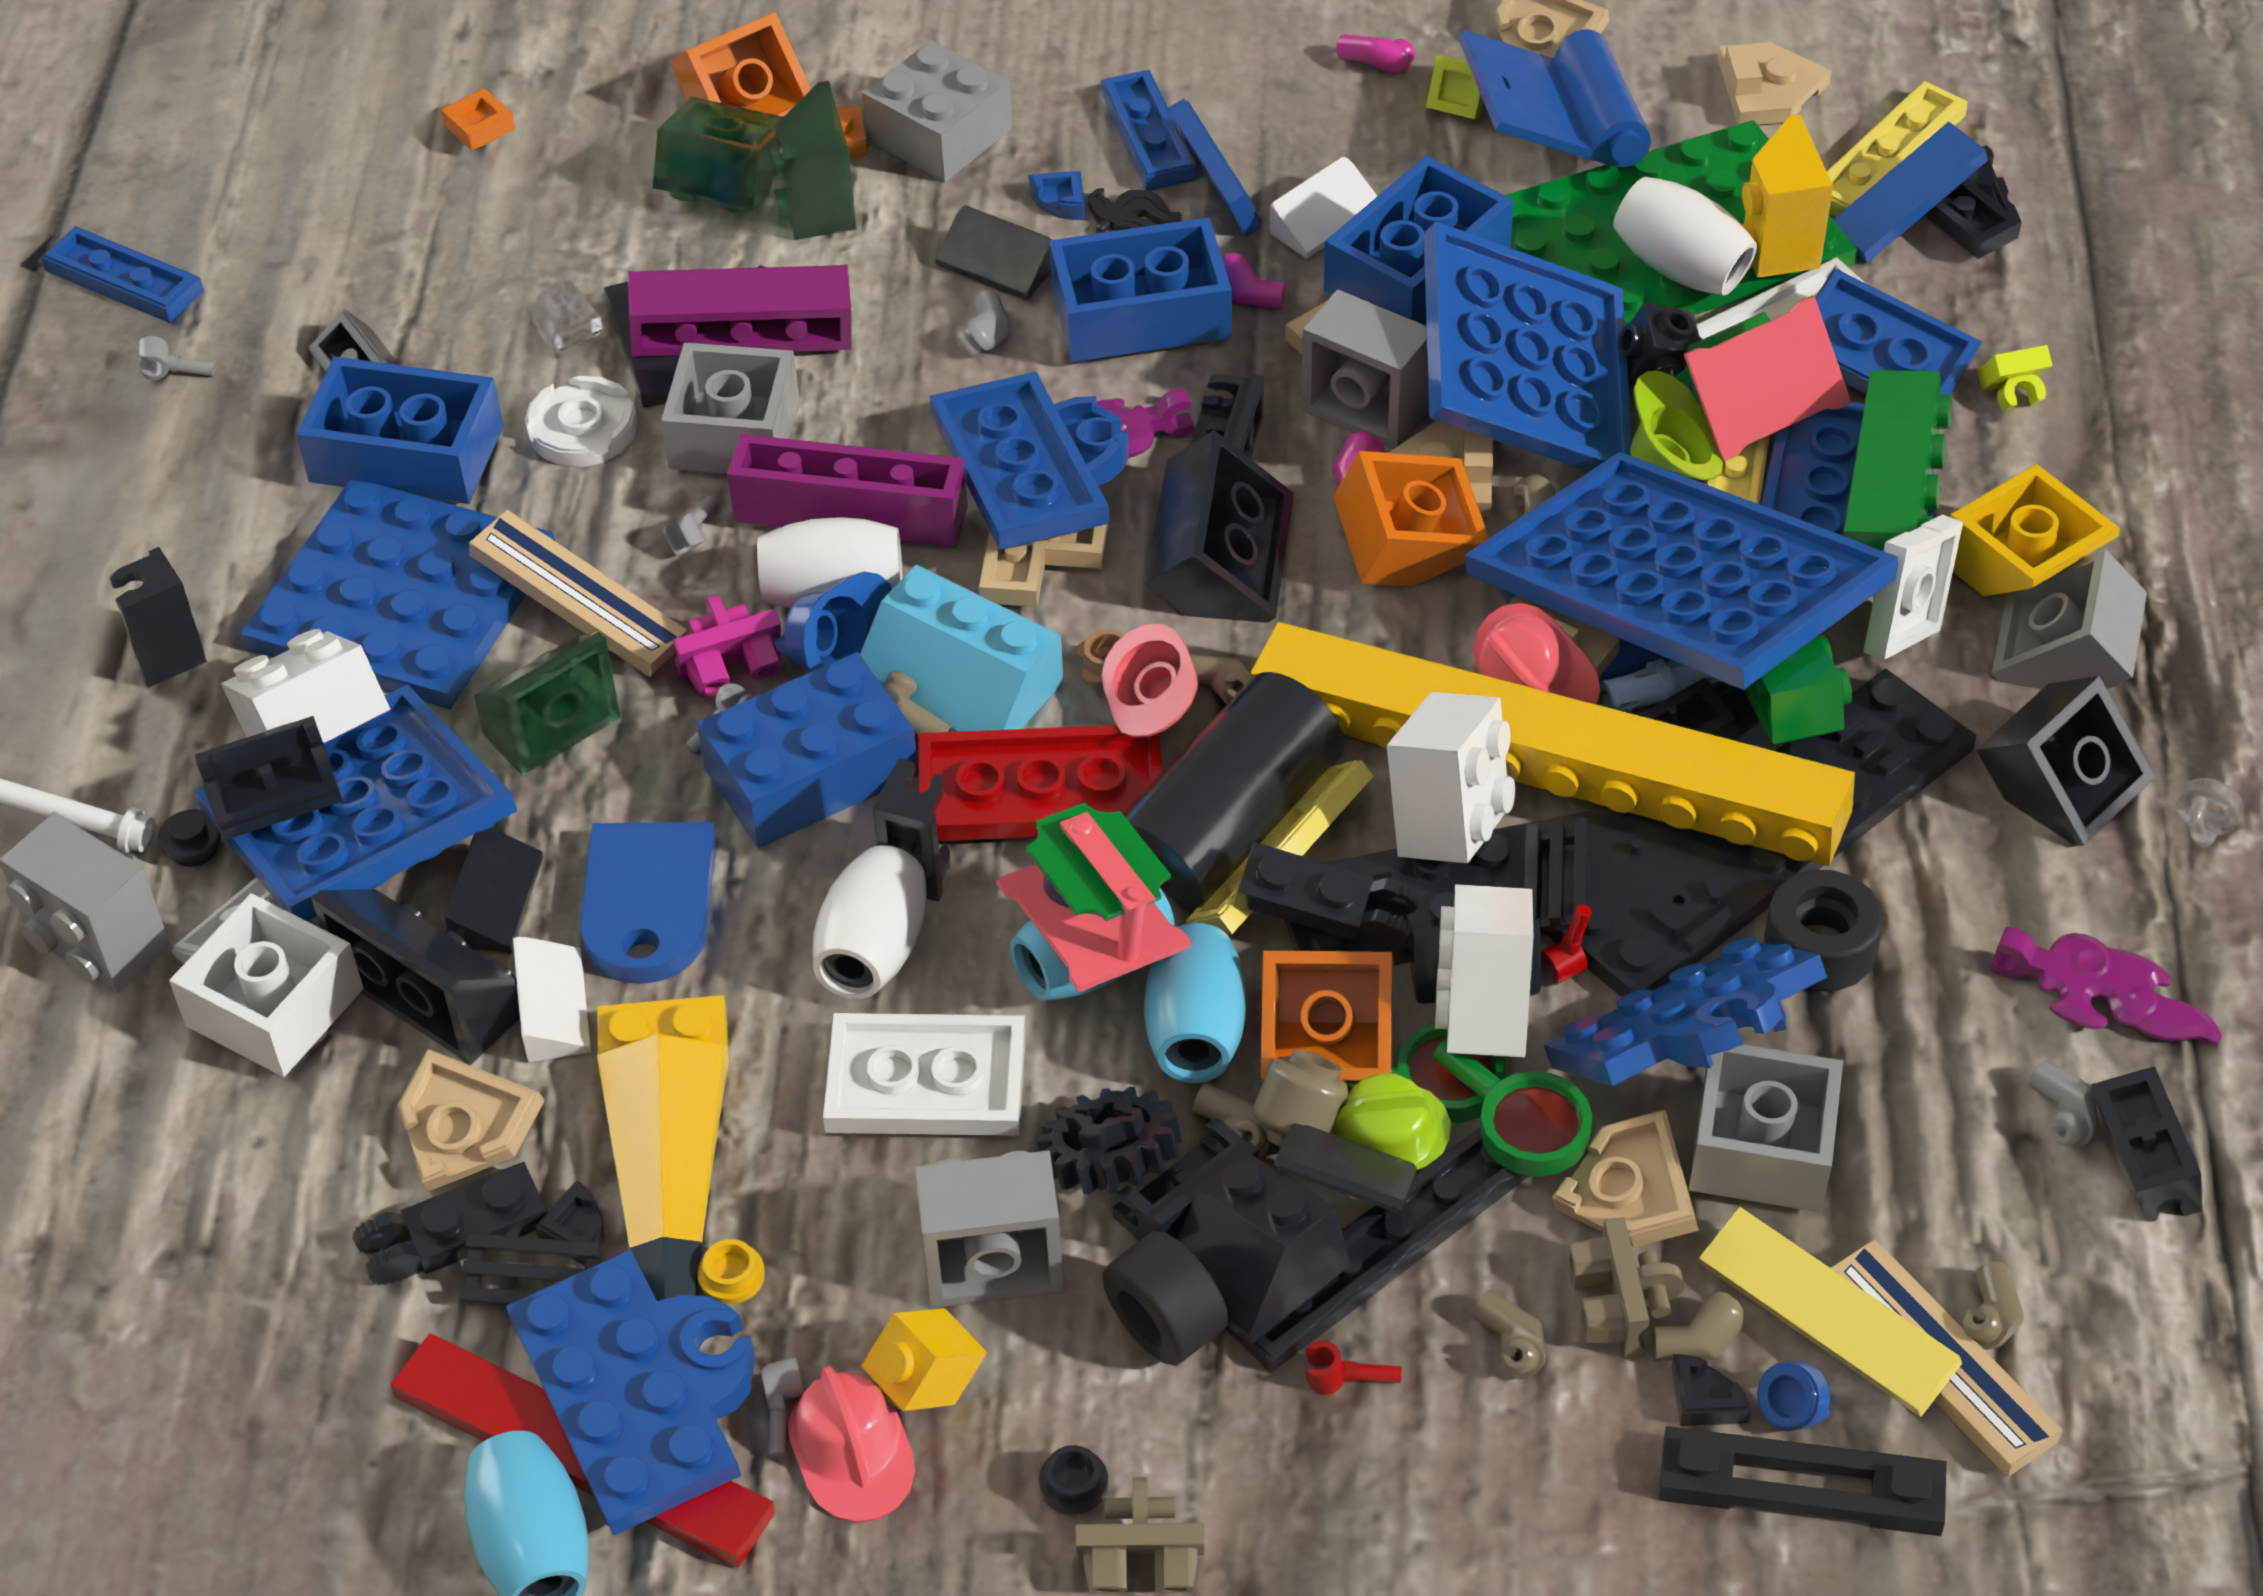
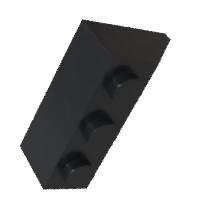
(1219, 534)
(421, 971)

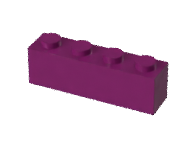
(741, 308)
(801, 480)

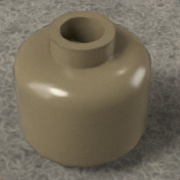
(1300, 1091)

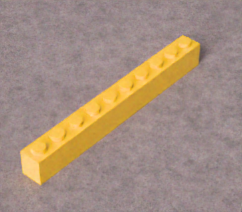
(1587, 748)

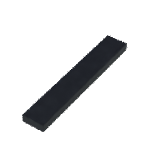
(1388, 1243)

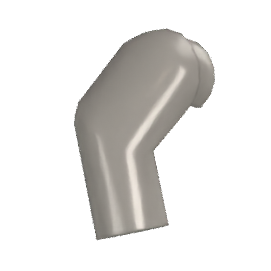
(985, 329)

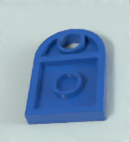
(647, 889)

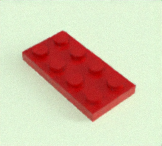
(1012, 777)

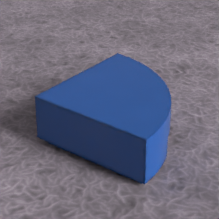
(1059, 194)

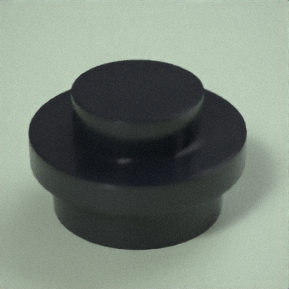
(189, 838)
(1073, 1480)

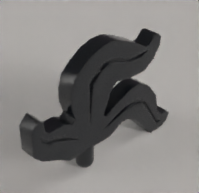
(1127, 208)

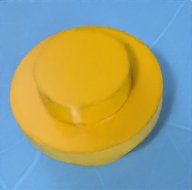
(731, 1272)

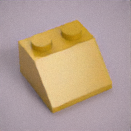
(1787, 202)
(2026, 533)

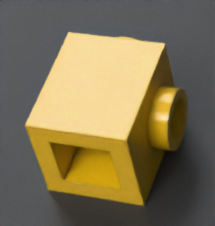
(923, 1359)

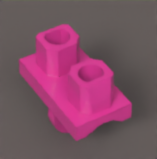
(725, 638)

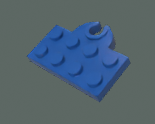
(1030, 458)
(1815, 467)
(1690, 1014)
(636, 1386)

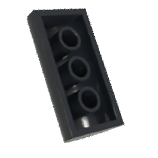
(1235, 783)

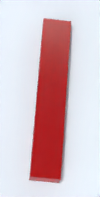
(494, 1401)

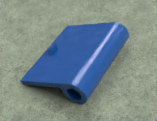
(1563, 101)

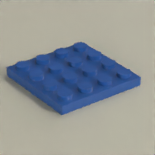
(1524, 350)
(399, 584)
(405, 799)

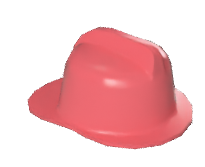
(1532, 650)
(1149, 680)
(851, 1447)

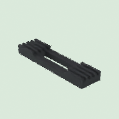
(1904, 1496)

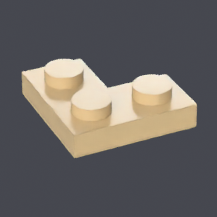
(1017, 572)

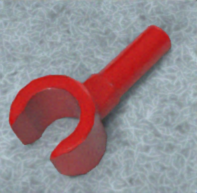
(1567, 955)
(1333, 1377)

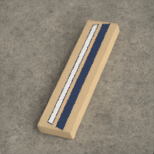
(577, 591)
(1980, 1394)

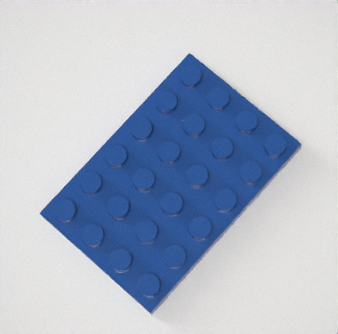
(1682, 568)

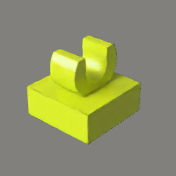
(1454, 88)
(2014, 370)

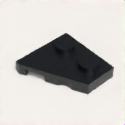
(1978, 212)

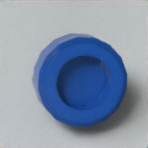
(1793, 1396)

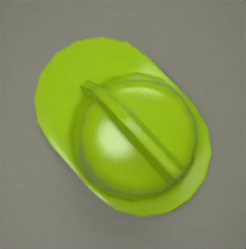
(1673, 428)
(1395, 1119)

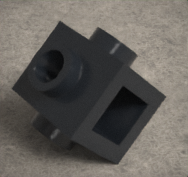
(1657, 340)

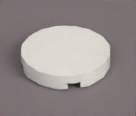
(581, 422)

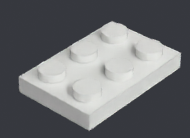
(925, 1074)

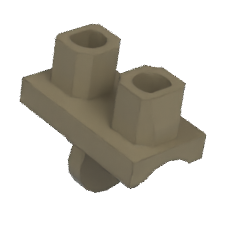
(1623, 1312)
(1108, 1545)

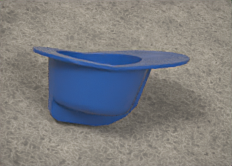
(832, 622)

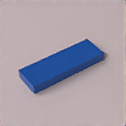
(1148, 130)
(1215, 167)
(1910, 190)
(122, 274)

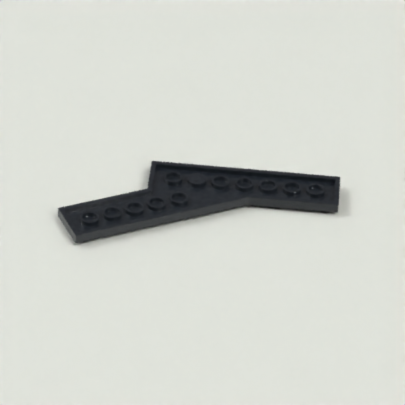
(1673, 892)

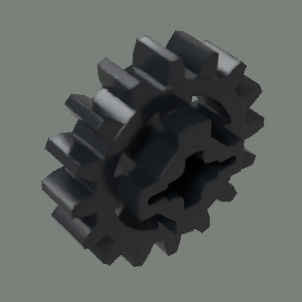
(1110, 1139)

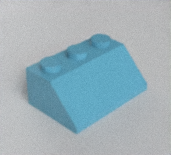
(967, 654)

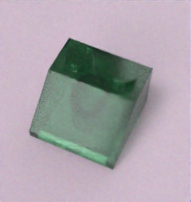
(716, 154)
(813, 167)
(550, 703)

